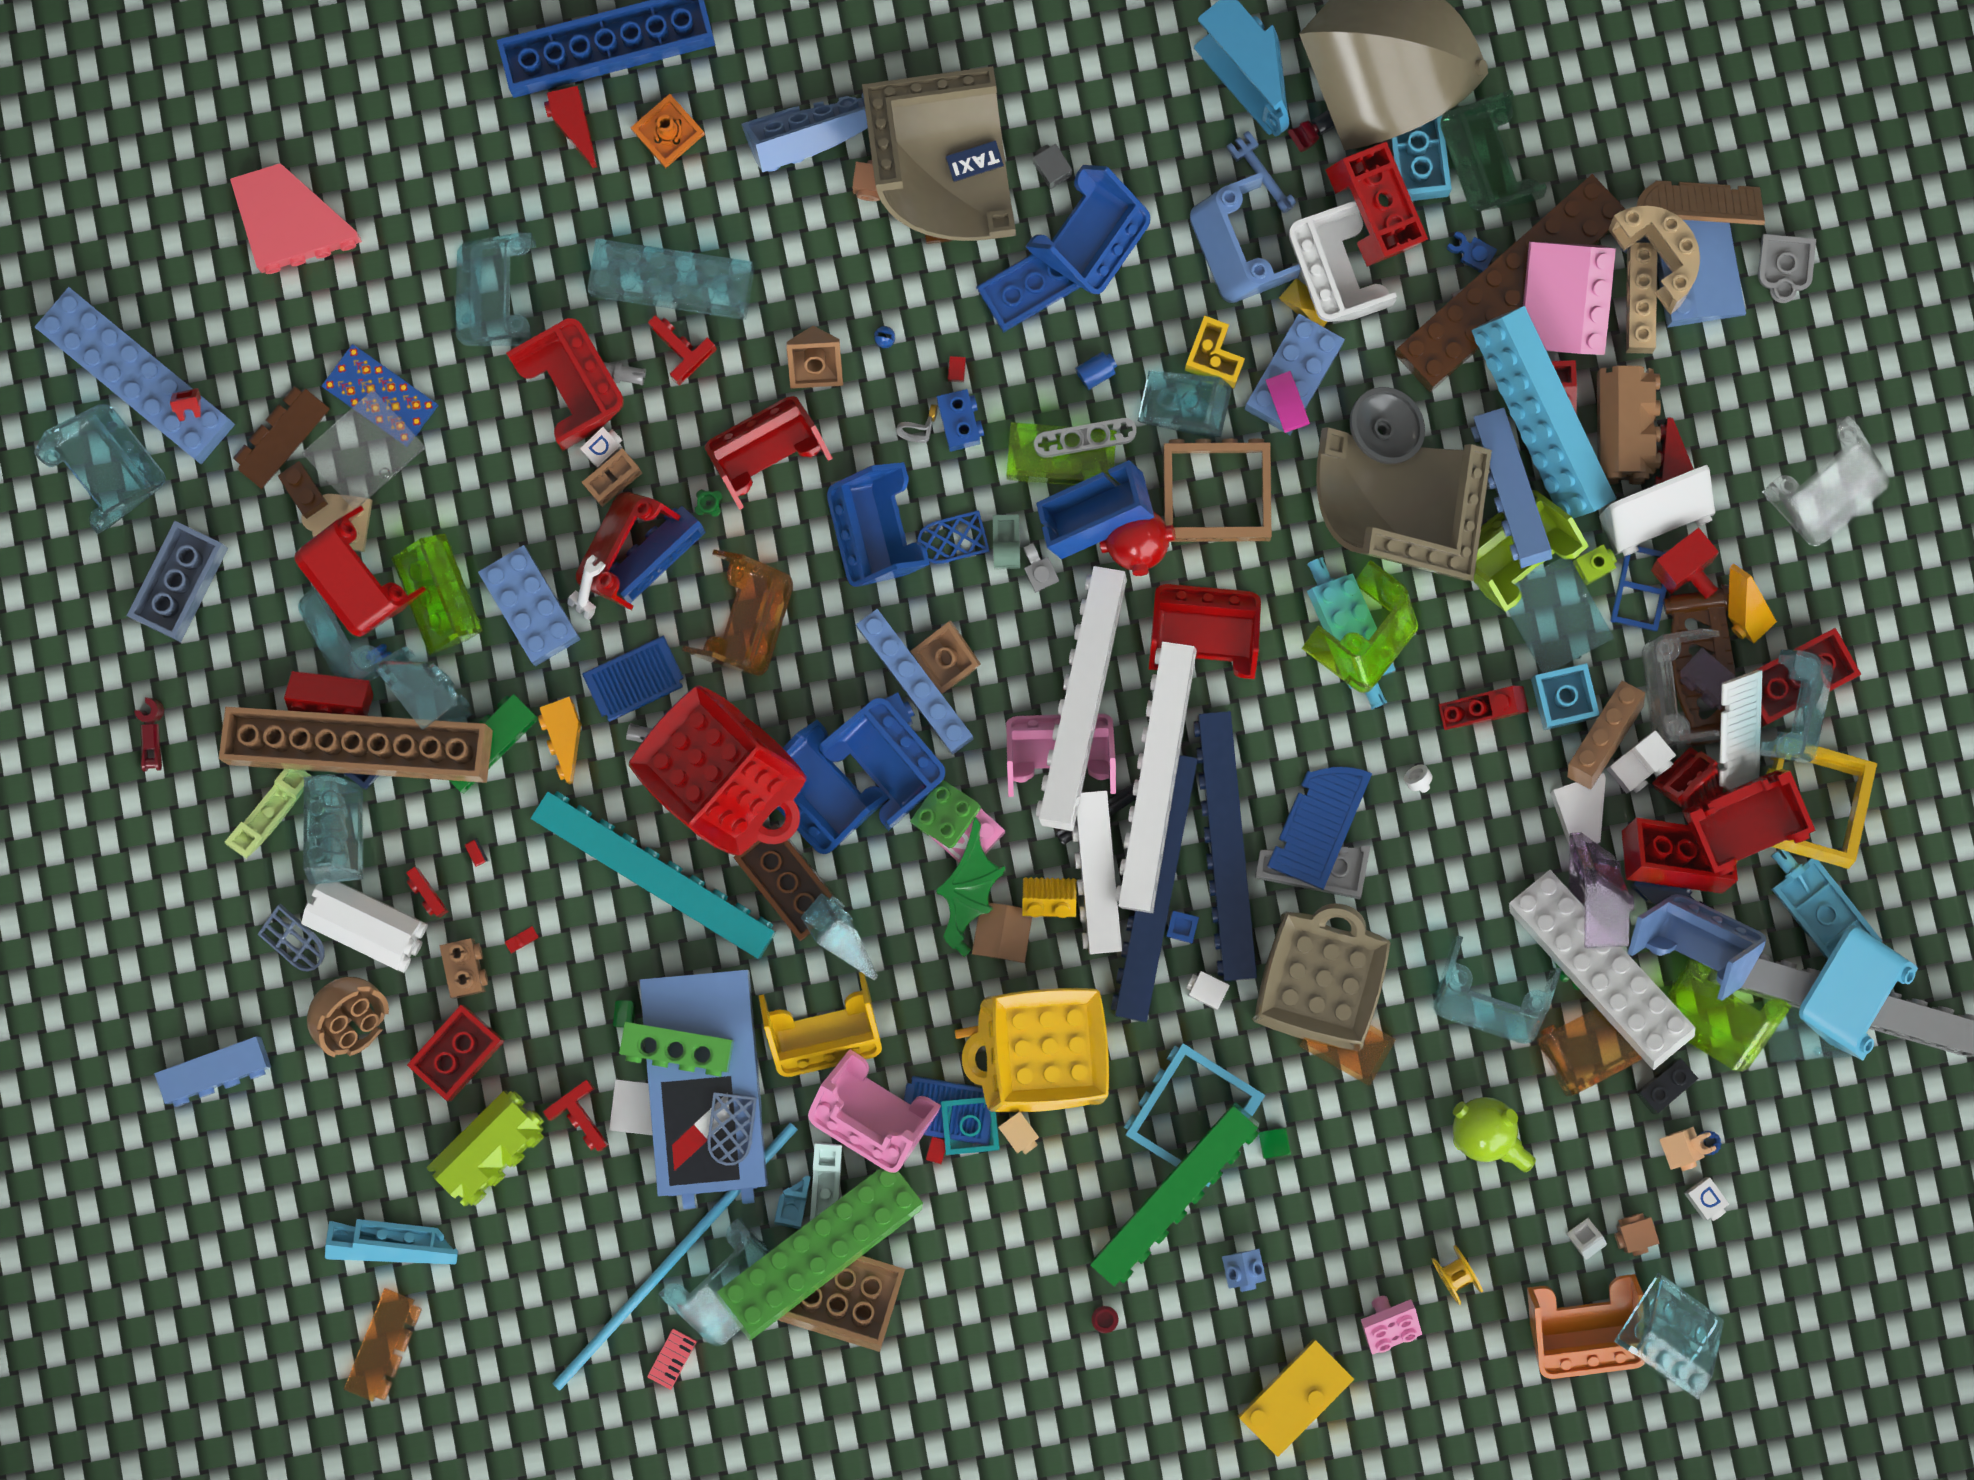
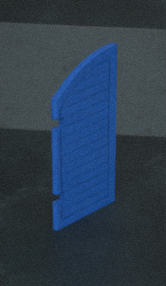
(1319, 824)

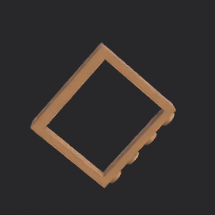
(1219, 534)

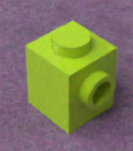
(1595, 564)

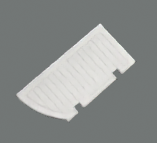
(1740, 730)

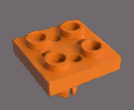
(666, 114)

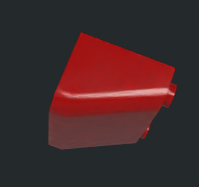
(1749, 820)

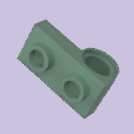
(1006, 542)

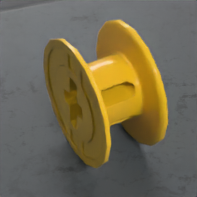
(1457, 1275)

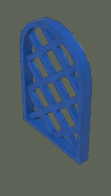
(963, 536)

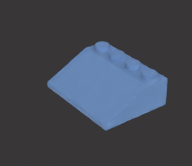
(1717, 286)

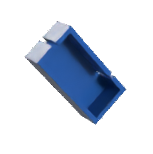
(1094, 509)

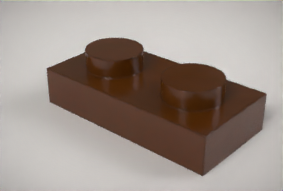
(302, 489)

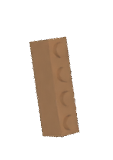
(1606, 735)

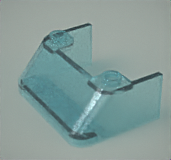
(336, 647)
(1461, 1005)

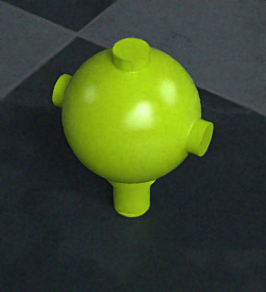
(1489, 1132)

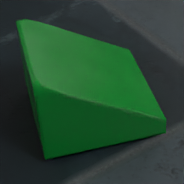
(623, 1012)
(1274, 1143)

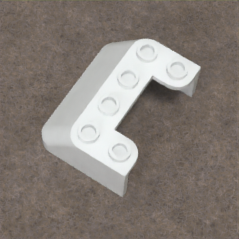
(1328, 269)

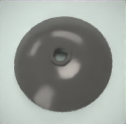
(1396, 417)

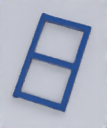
(1622, 583)

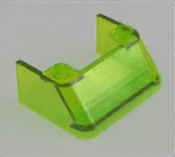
(1362, 660)

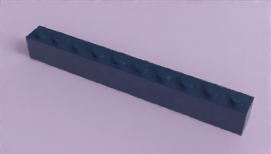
(1226, 846)
(1146, 928)

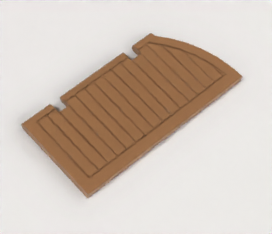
(1706, 202)

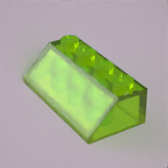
(445, 608)

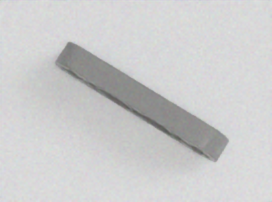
(1086, 442)

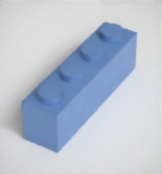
(213, 1070)

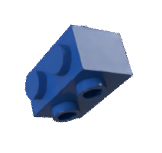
(960, 420)

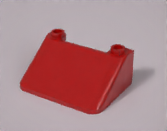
(611, 537)
(1213, 620)

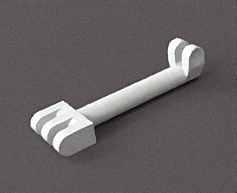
(581, 598)

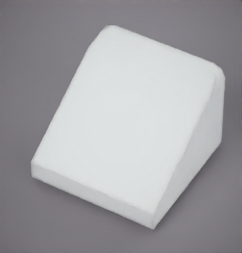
(1587, 1238)

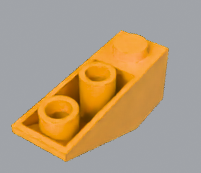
(564, 731)

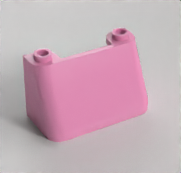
(869, 1116)

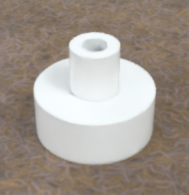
(1418, 778)

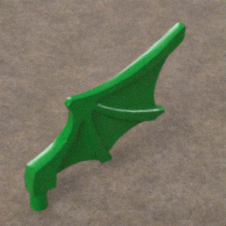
(968, 889)

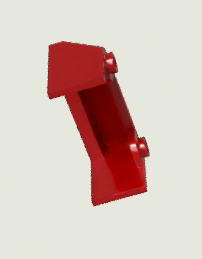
(763, 442)
(347, 581)

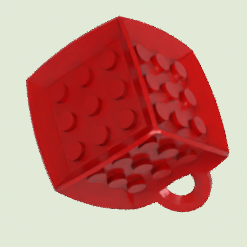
(719, 773)

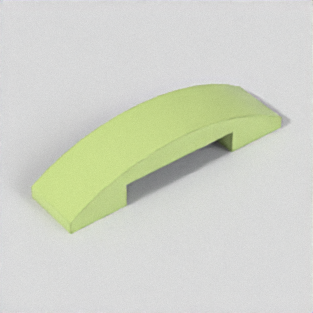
(268, 813)

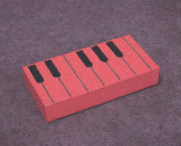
(672, 1359)

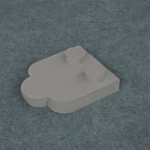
(1786, 265)

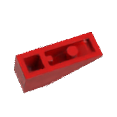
(569, 116)

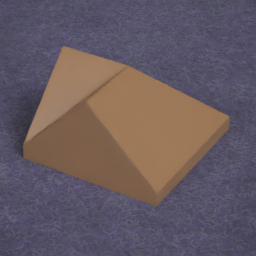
(814, 359)

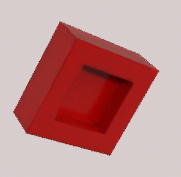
(186, 400)

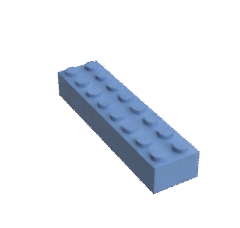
(131, 373)

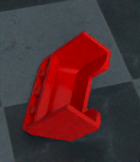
(578, 375)

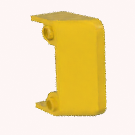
(822, 1039)

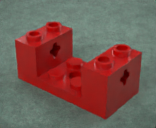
(1391, 227)

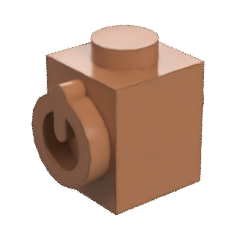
(864, 182)
(1636, 1234)

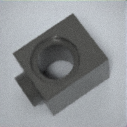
(1052, 165)

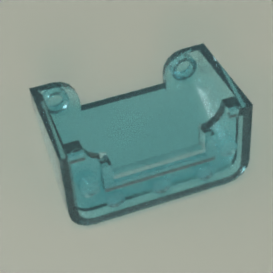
(1815, 679)

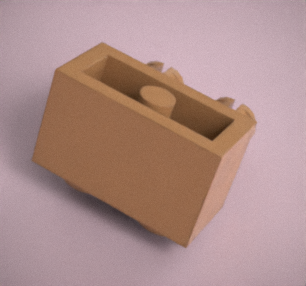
(463, 968)

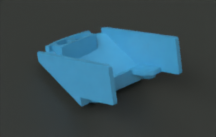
(1246, 62)

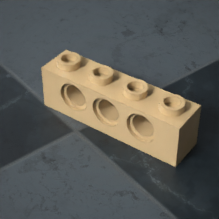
(1641, 298)

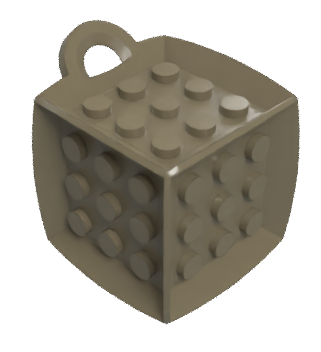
(1323, 978)

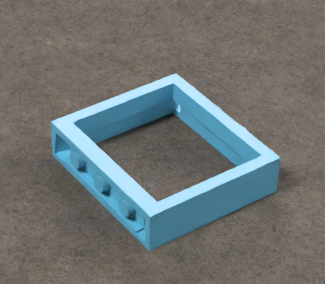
(1161, 1080)

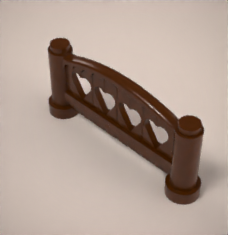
(1713, 614)

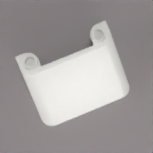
(1659, 510)

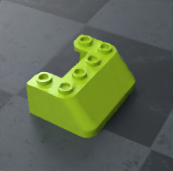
(1498, 572)

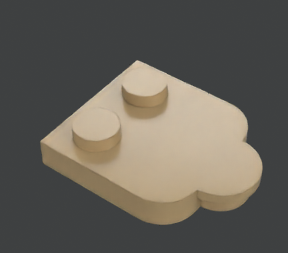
(336, 509)

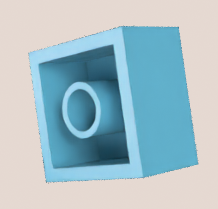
(1565, 696)

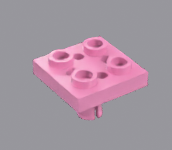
(1390, 1325)

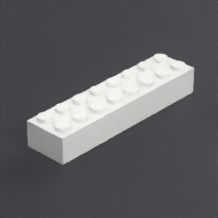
(1603, 974)

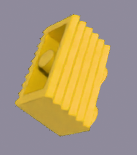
(1049, 897)

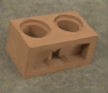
(612, 477)

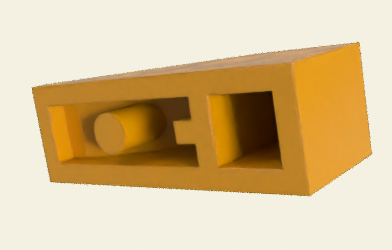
(1747, 606)

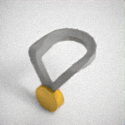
(917, 438)

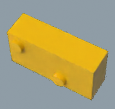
(1295, 1397)

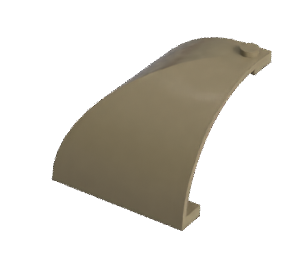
(1390, 65)
(911, 133)
(1405, 512)

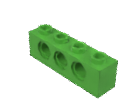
(719, 1048)

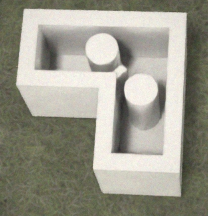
(1641, 761)

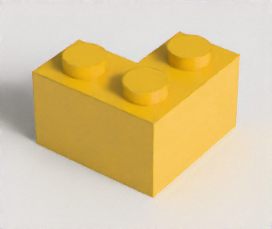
(1208, 358)

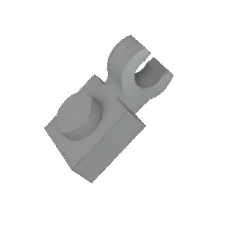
(1040, 572)

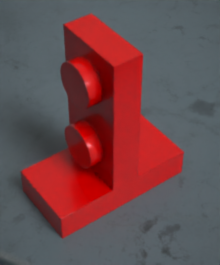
(682, 347)
(578, 1116)

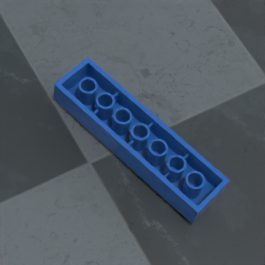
(603, 44)

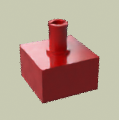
(1686, 563)

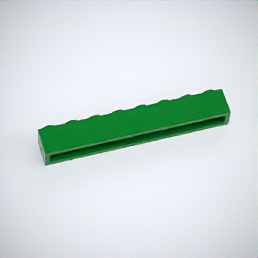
(1174, 1194)

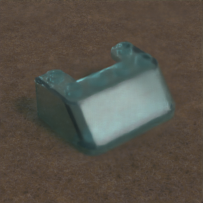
(424, 691)

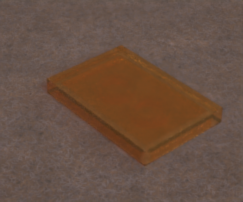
(1359, 1064)

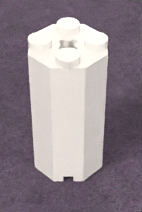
(364, 924)

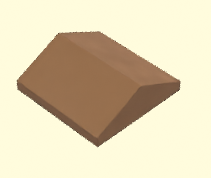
(946, 657)
(1002, 933)

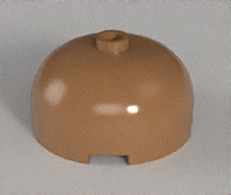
(336, 1006)

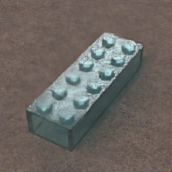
(671, 279)

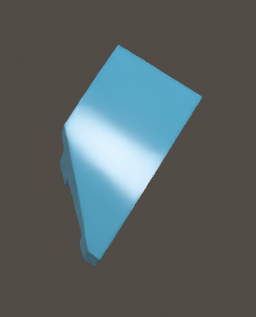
(792, 1204)

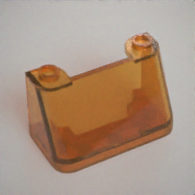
(1585, 1051)

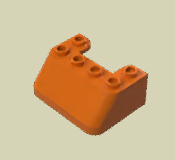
(1582, 1336)

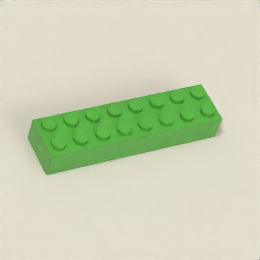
(819, 1251)

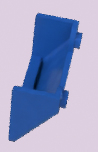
(1097, 231)
(889, 755)
(828, 800)

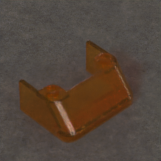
(754, 616)

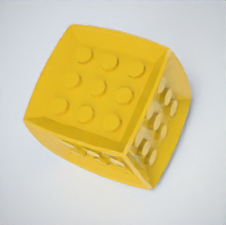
(1041, 1050)

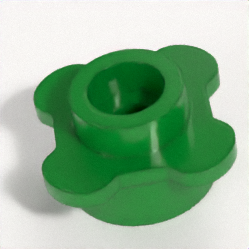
(704, 496)

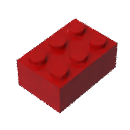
(455, 1053)

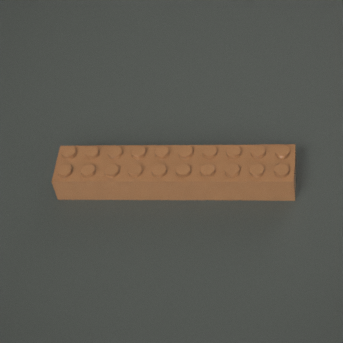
(355, 744)

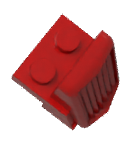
(1690, 779)

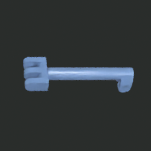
(1246, 151)

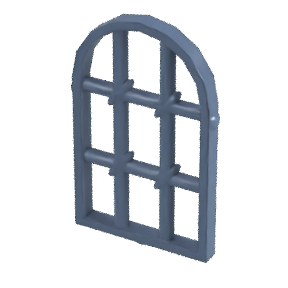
(289, 930)

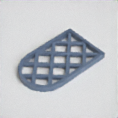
(730, 1135)

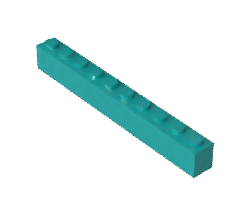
(653, 875)

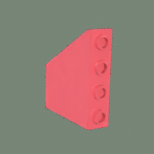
(287, 220)

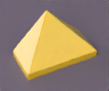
(1299, 300)

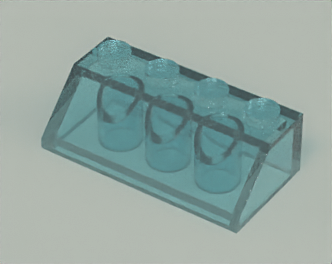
(332, 829)

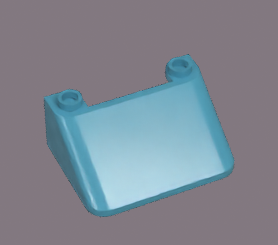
(1854, 990)

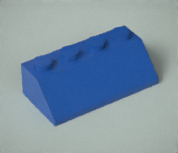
(656, 553)

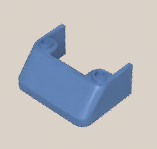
(1230, 270)
(1702, 935)

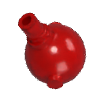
(1139, 544)

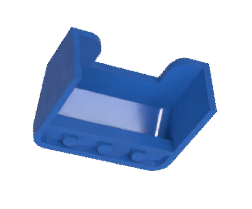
(871, 526)

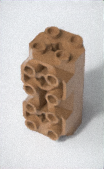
(1626, 423)

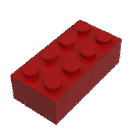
(1782, 694)
(1670, 857)

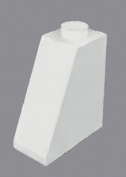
(1581, 808)

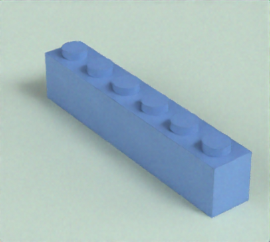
(1512, 488)
(914, 681)

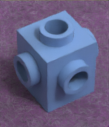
(1244, 1269)

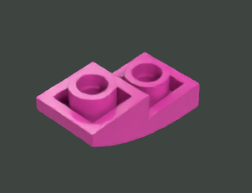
(1287, 401)

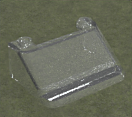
(1834, 491)

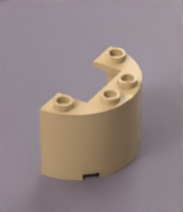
(1671, 240)

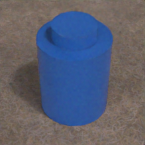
(1096, 370)

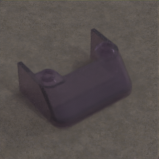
(1598, 883)

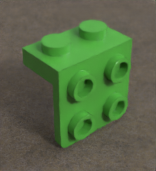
(946, 814)

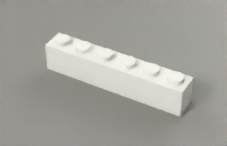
(1097, 874)

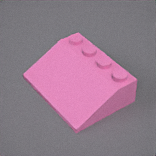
(1569, 295)

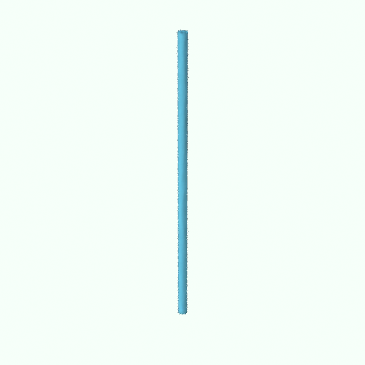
(664, 1268)

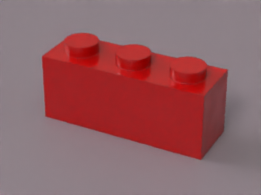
(328, 694)

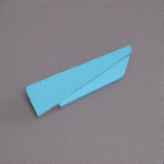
(388, 1243)

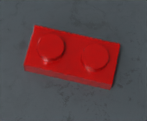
(432, 902)

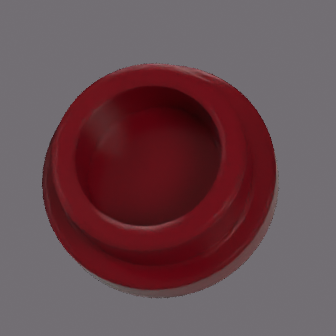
(1105, 1319)

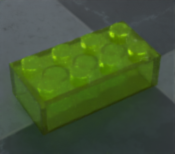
(1066, 469)

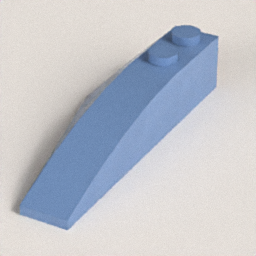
(797, 134)

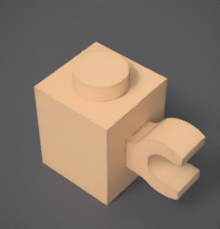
(1685, 1148)

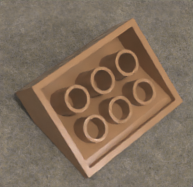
(852, 1304)

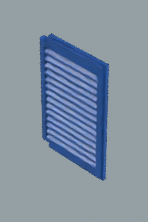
(634, 679)
(945, 1091)

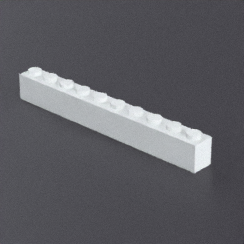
(1082, 698)
(1157, 777)

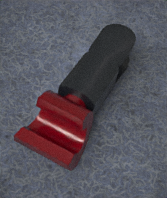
(1308, 133)

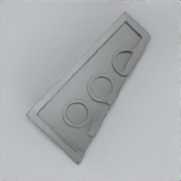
(1344, 880)

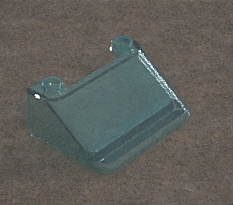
(485, 291)
(104, 460)
(701, 1306)

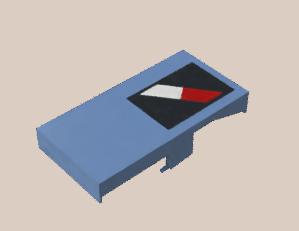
(682, 1100)

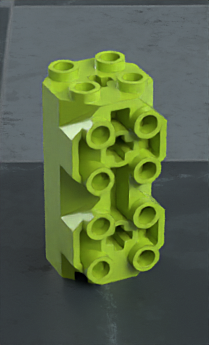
(487, 1147)

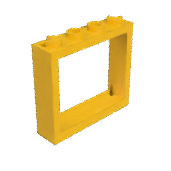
(1848, 764)

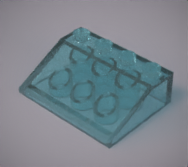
(1673, 1336)

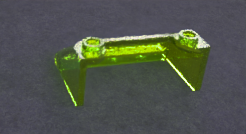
(1724, 1028)

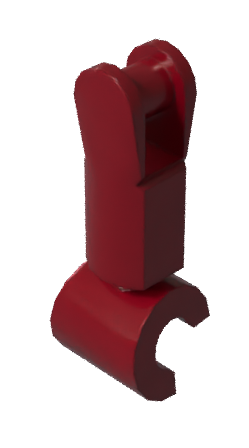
(150, 734)

